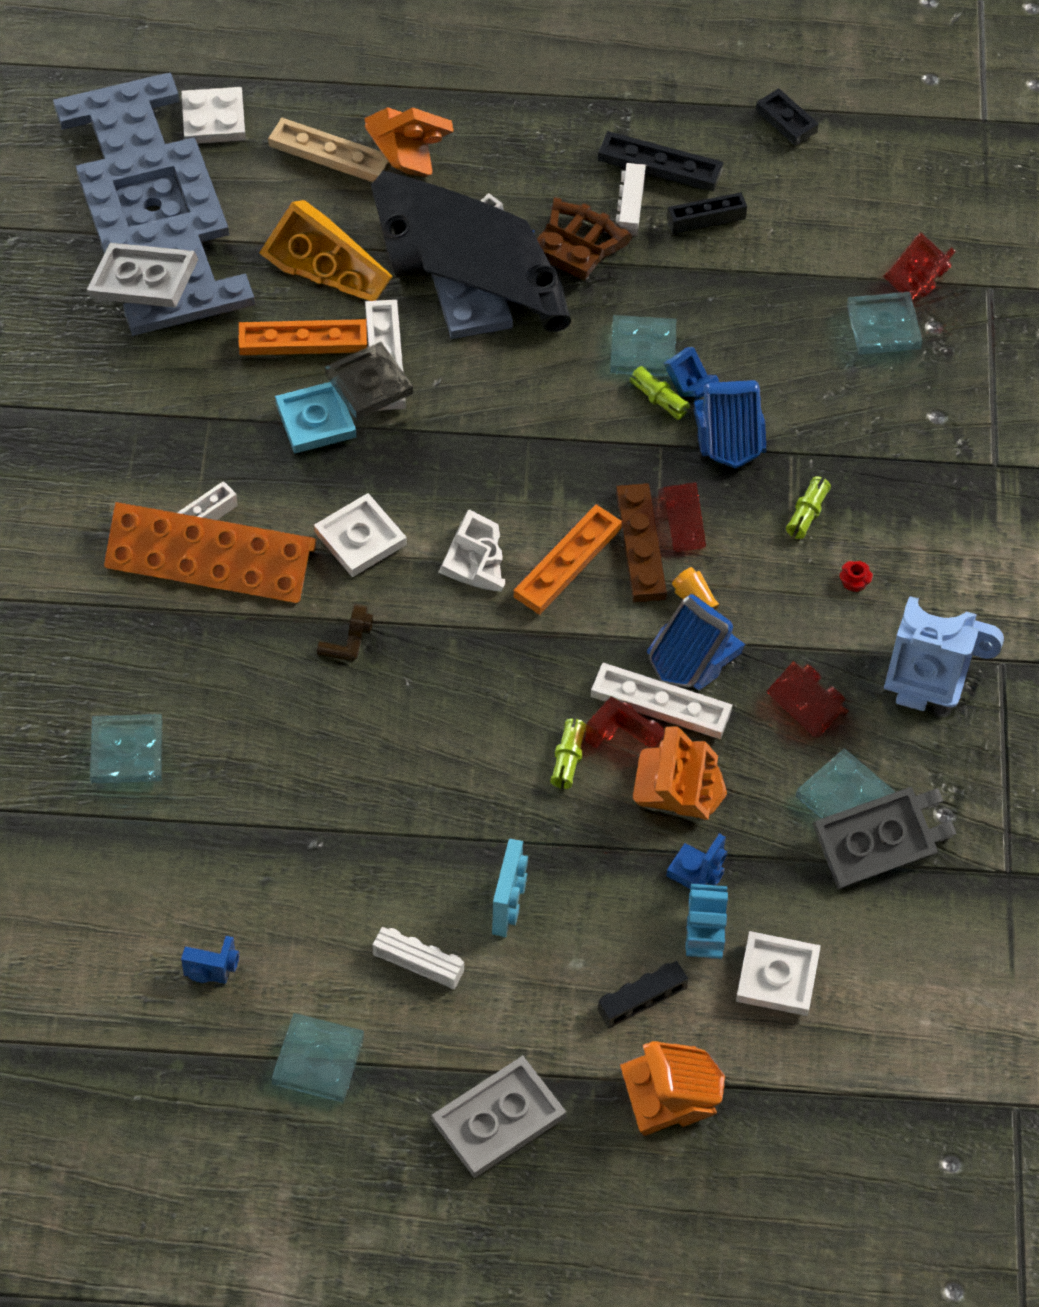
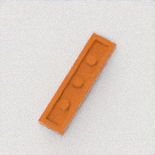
(302, 337)
(567, 559)

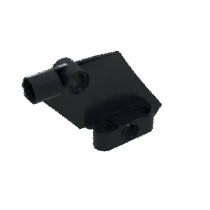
(467, 244)

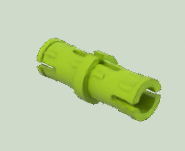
(659, 393)
(808, 507)
(568, 753)

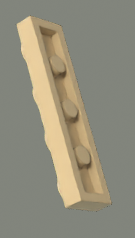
(328, 150)

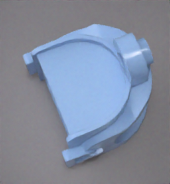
(935, 655)

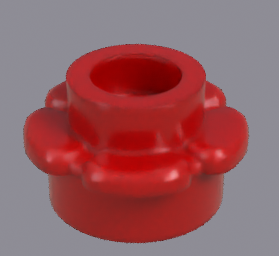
(855, 582)

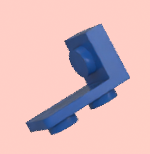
(696, 867)

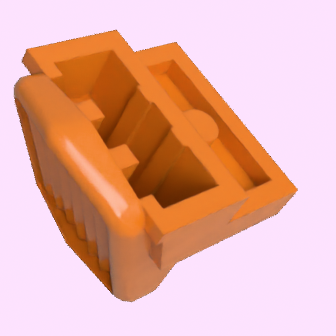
(406, 137)
(679, 776)
(672, 1086)

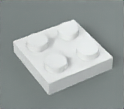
(213, 115)
(360, 535)
(778, 973)

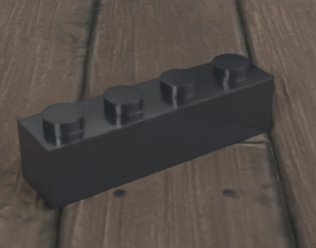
(706, 213)
(642, 994)

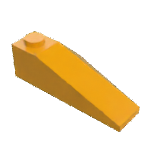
(318, 250)

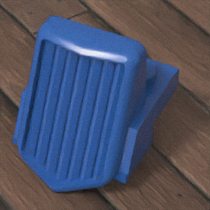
(731, 422)

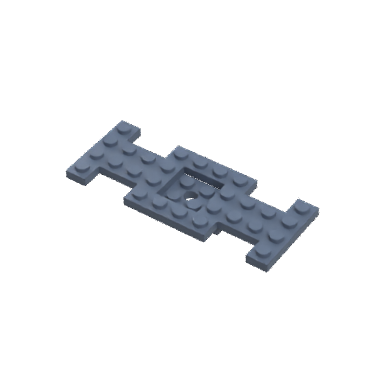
(140, 174)

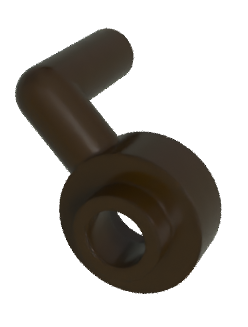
(360, 623)

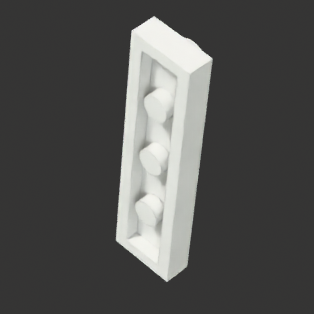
(384, 328)
(662, 700)

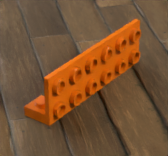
(208, 552)

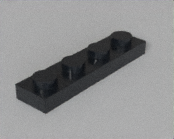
(661, 161)

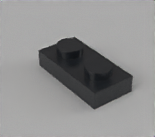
(787, 117)

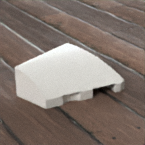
(475, 554)

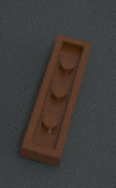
(641, 543)

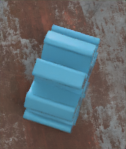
(706, 921)

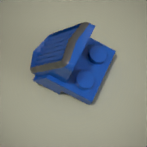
(693, 645)

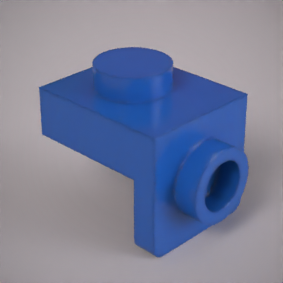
(688, 373)
(210, 966)

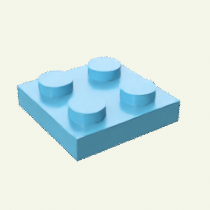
(315, 417)
(509, 887)

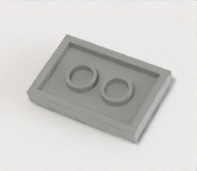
(142, 275)
(498, 1116)

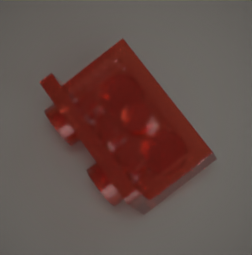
(918, 267)
(807, 699)

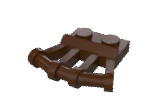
(572, 252)

